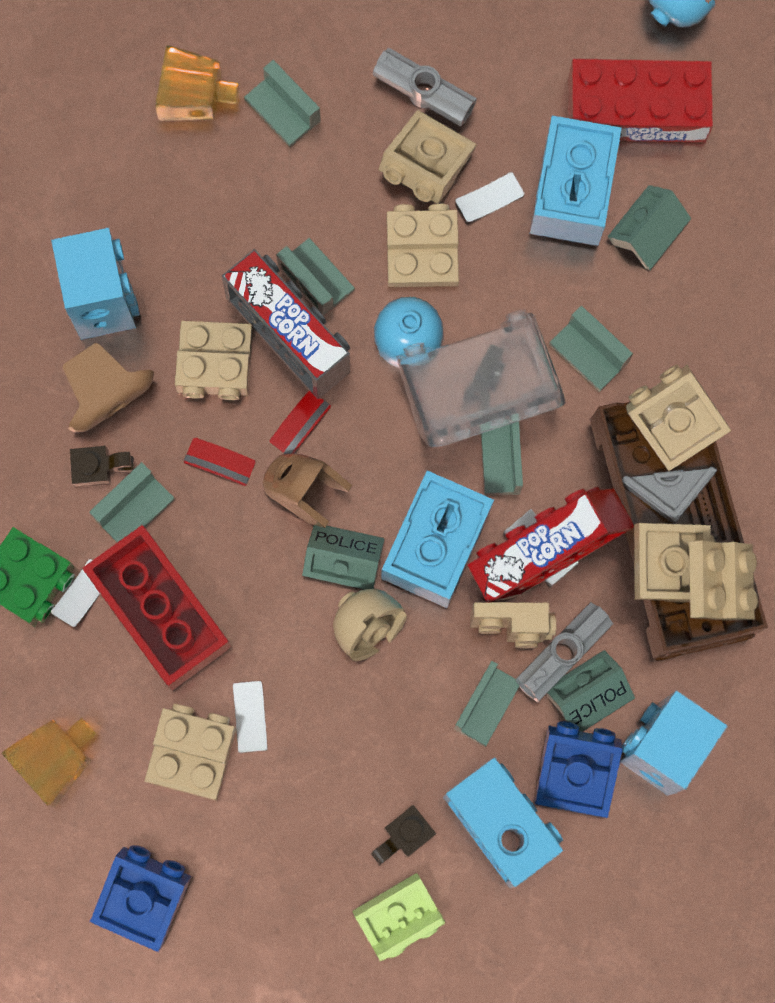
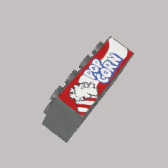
(287, 323)

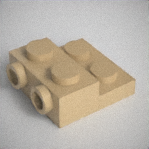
(426, 157)
(422, 246)
(213, 359)
(676, 416)
(663, 560)
(722, 580)
(524, 622)
(190, 752)

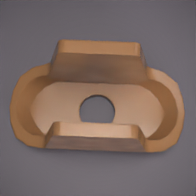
(101, 386)
(296, 483)

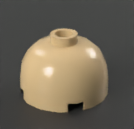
(365, 620)

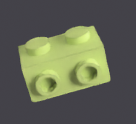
(399, 917)

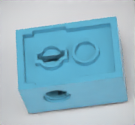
(575, 180)
(94, 283)
(436, 539)
(671, 743)
(492, 804)

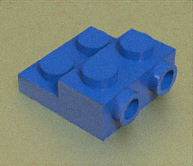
(578, 769)
(141, 897)

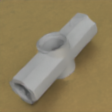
(442, 98)
(549, 667)

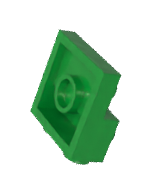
(31, 577)

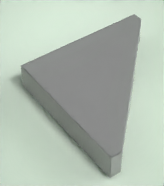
(669, 491)

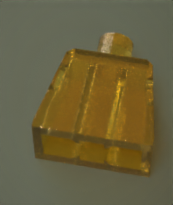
(191, 87)
(51, 758)

